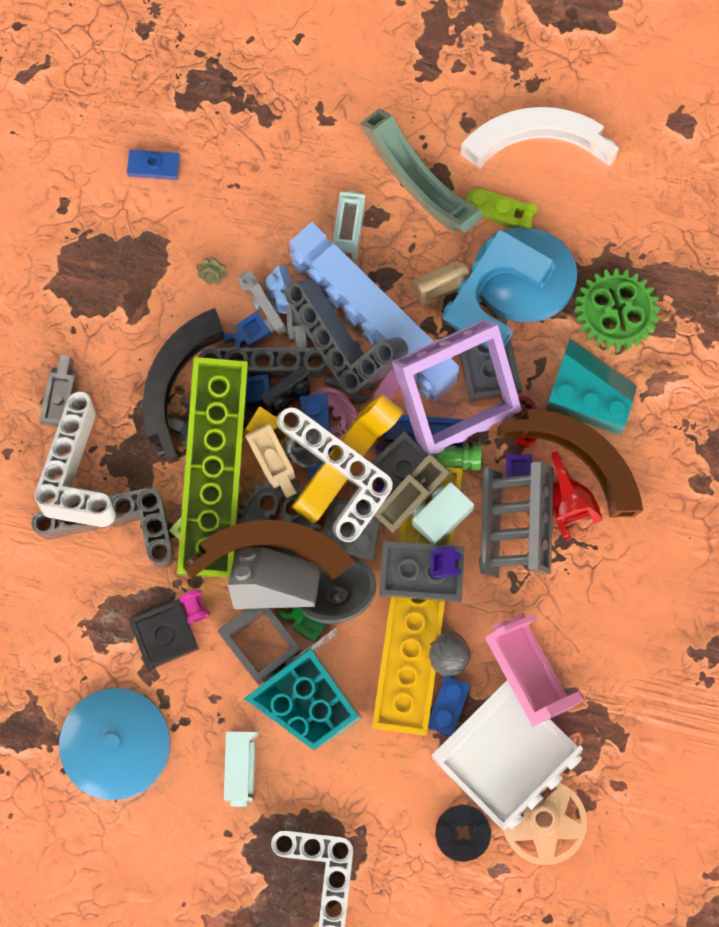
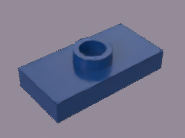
(153, 164)

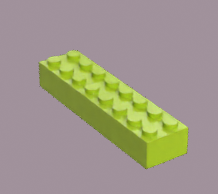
(212, 458)

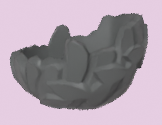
(298, 454)
(449, 654)

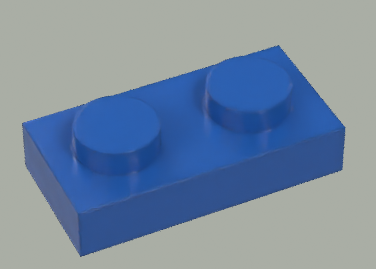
(448, 706)

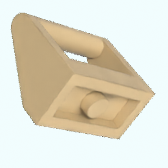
(439, 283)

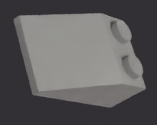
(272, 580)

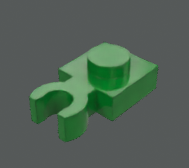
(303, 624)

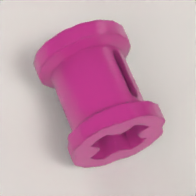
(194, 606)

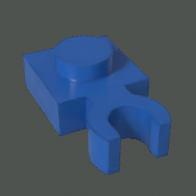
(250, 331)
(256, 387)

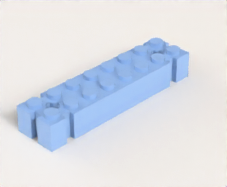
(366, 304)

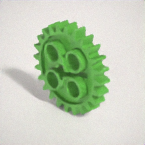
(639, 305)

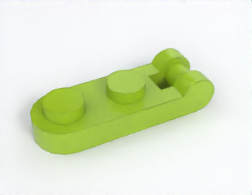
(502, 209)

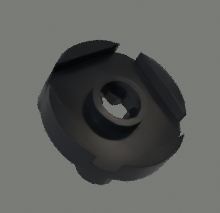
(464, 849)

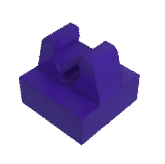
(444, 562)

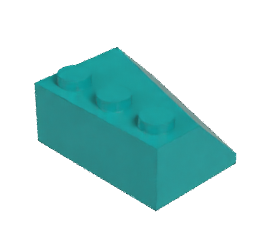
(591, 391)
(306, 701)

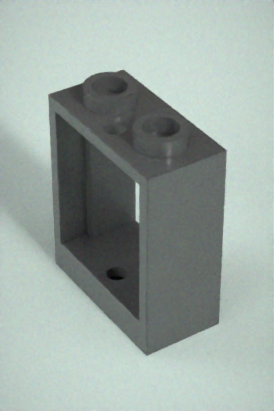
(244, 620)

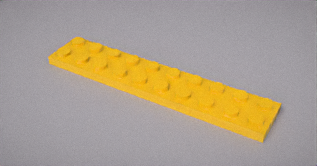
(405, 669)

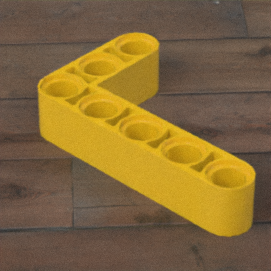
(361, 434)

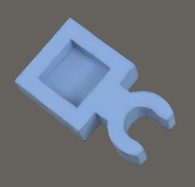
(276, 286)

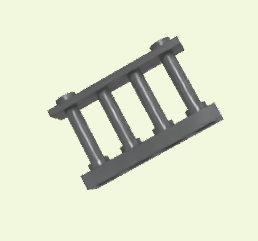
(540, 525)

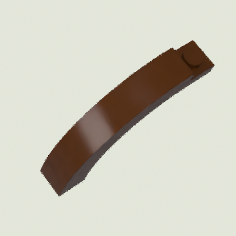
(587, 444)
(283, 534)

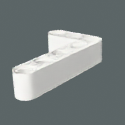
(342, 465)
(67, 466)
(332, 864)

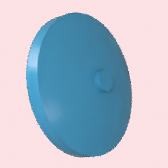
(521, 300)
(114, 744)

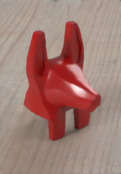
(571, 499)

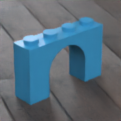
(502, 255)

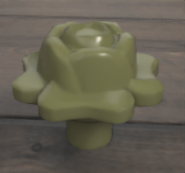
(211, 271)

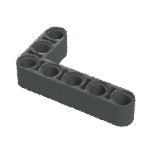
(275, 356)
(349, 366)
(137, 512)

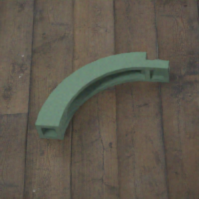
(415, 176)

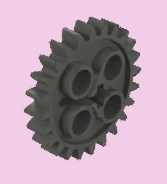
(254, 511)

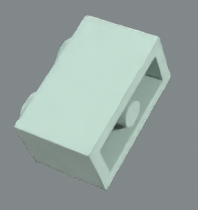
(442, 513)

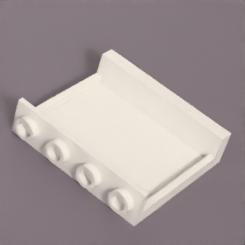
(505, 759)

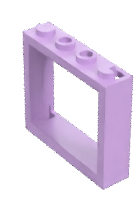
(444, 349)

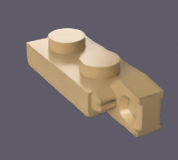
(272, 458)

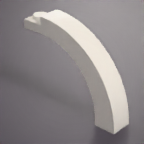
(537, 123)

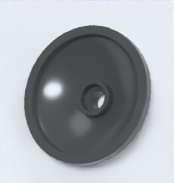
(344, 596)

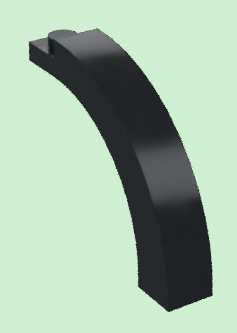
(171, 359)

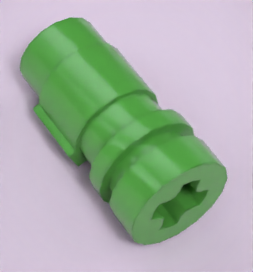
(462, 457)

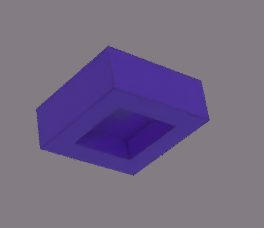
(517, 464)

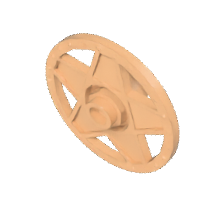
(548, 824)

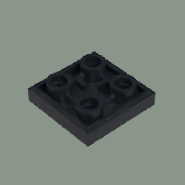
(287, 391)

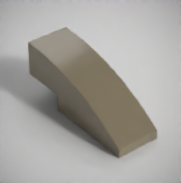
(412, 492)

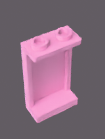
(529, 670)

